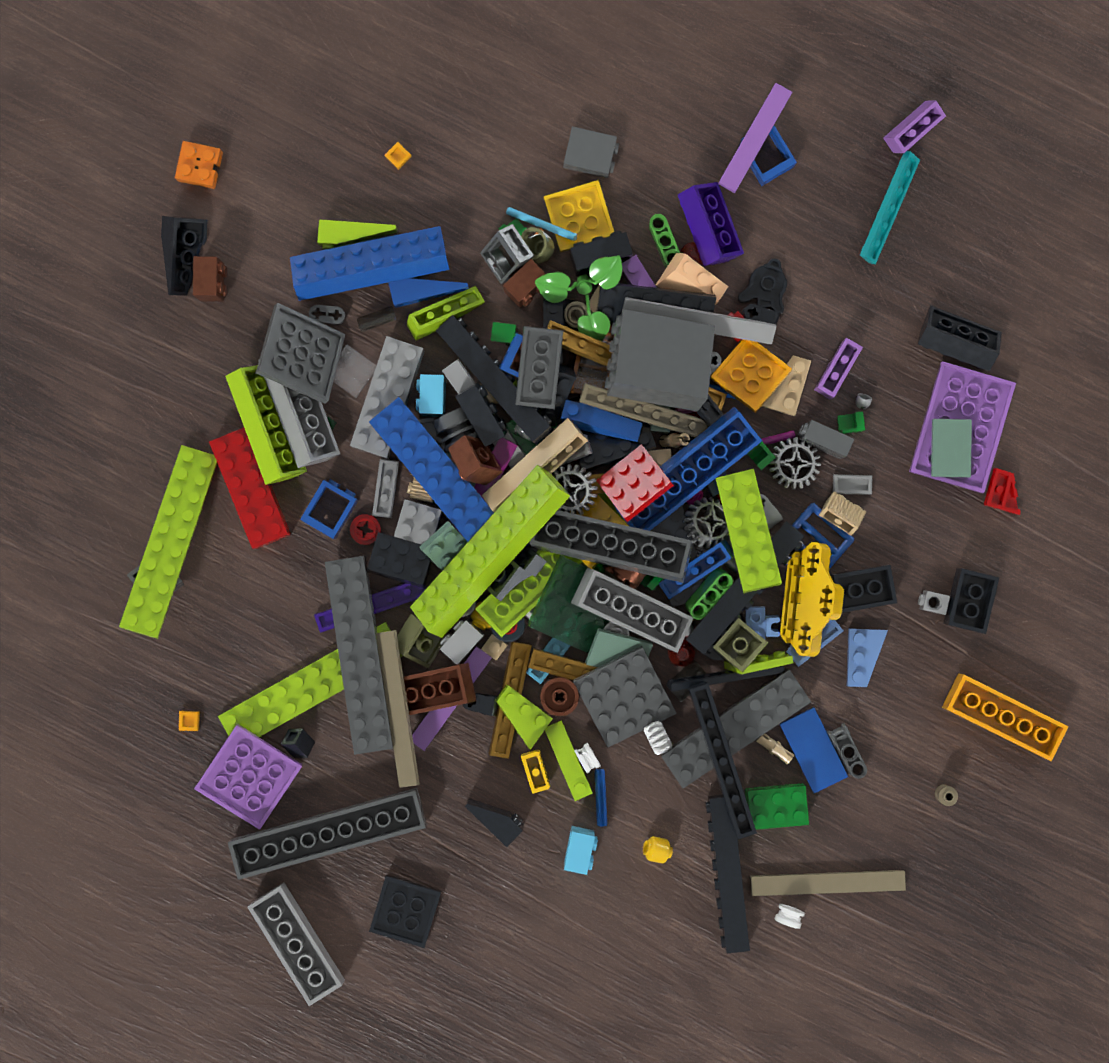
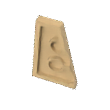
(788, 394)

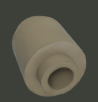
(941, 792)

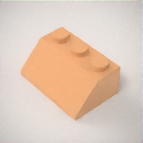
(689, 276)

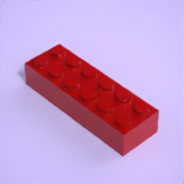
(252, 498)

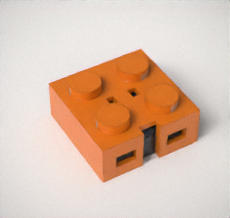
(198, 164)

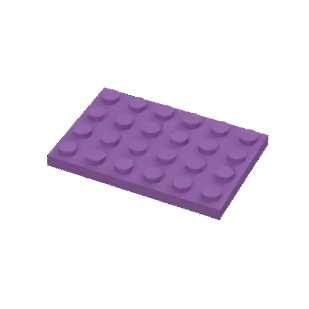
(972, 396)

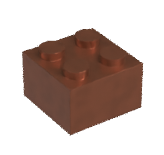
(209, 279)
(522, 284)
(474, 460)

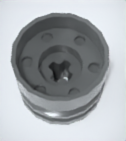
(455, 426)

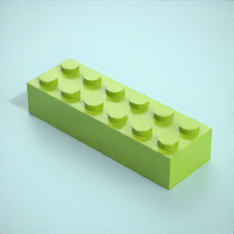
(263, 425)
(748, 531)

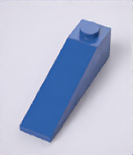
(417, 290)
(601, 421)
(699, 568)

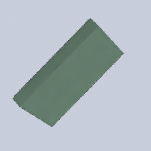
(951, 448)
(611, 645)

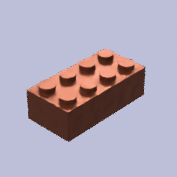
(439, 689)

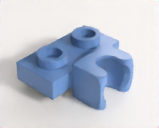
(761, 623)

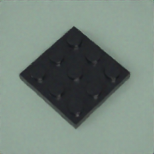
(405, 911)

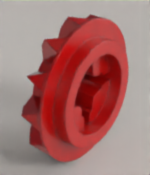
(357, 534)

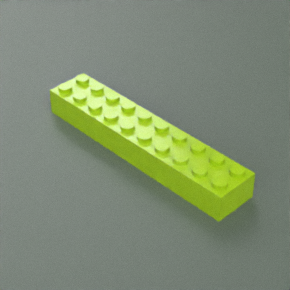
(489, 551)

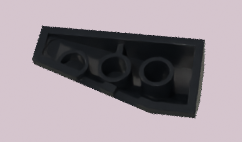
(180, 242)

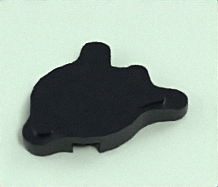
(766, 286)

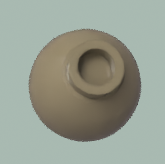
(573, 312)

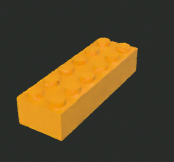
(1005, 717)

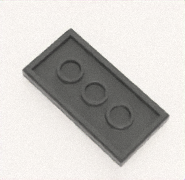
(539, 367)

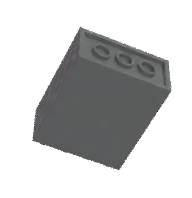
(660, 360)

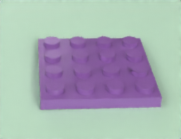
(248, 776)

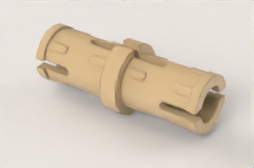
(674, 440)
(775, 748)

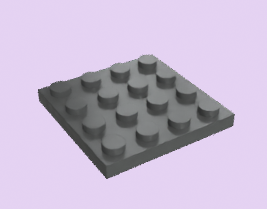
(300, 353)
(624, 696)

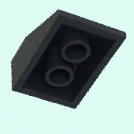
(498, 821)

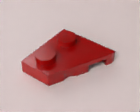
(1002, 492)

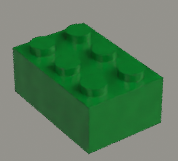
(778, 806)

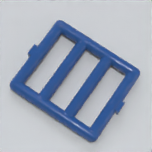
(836, 552)

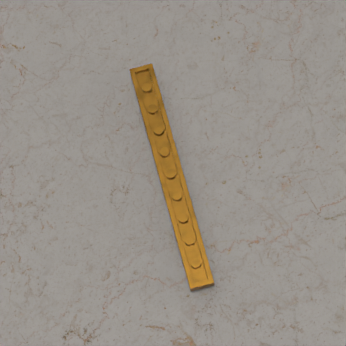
(599, 352)

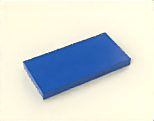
(813, 750)

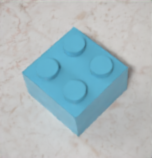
(432, 395)
(579, 850)

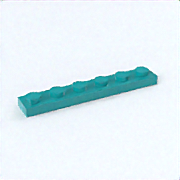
(889, 207)

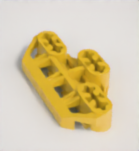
(813, 600)

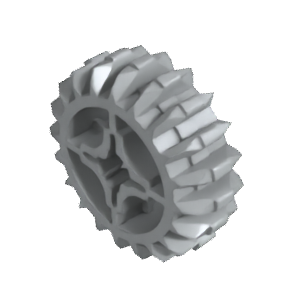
(795, 471)
(575, 498)
(693, 523)

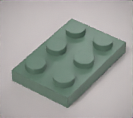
(444, 545)

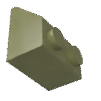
(418, 643)
(740, 645)

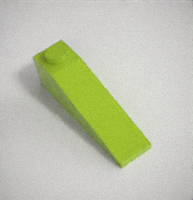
(344, 233)
(432, 317)
(568, 761)

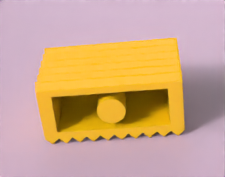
(535, 771)

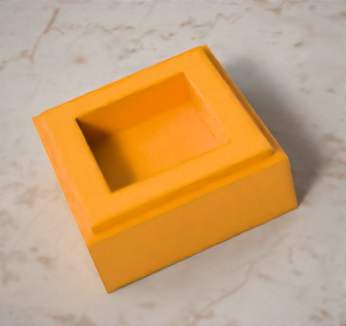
(398, 155)
(189, 720)

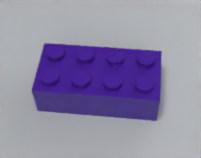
(710, 223)

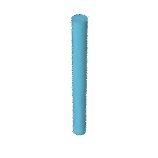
(542, 224)

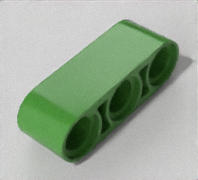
(663, 232)
(710, 584)

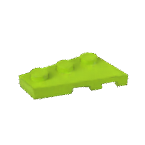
(764, 662)
(525, 716)

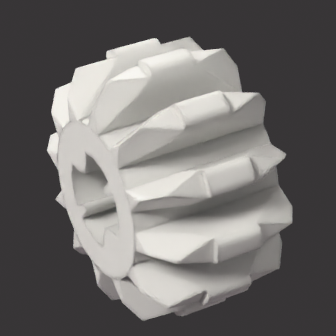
(658, 738)

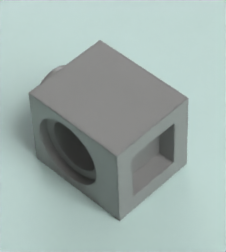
(941, 606)

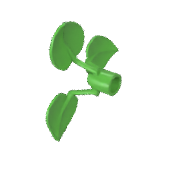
(604, 271)

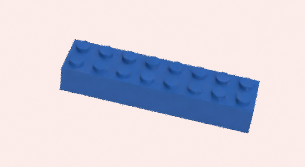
(369, 263)
(699, 465)
(432, 468)

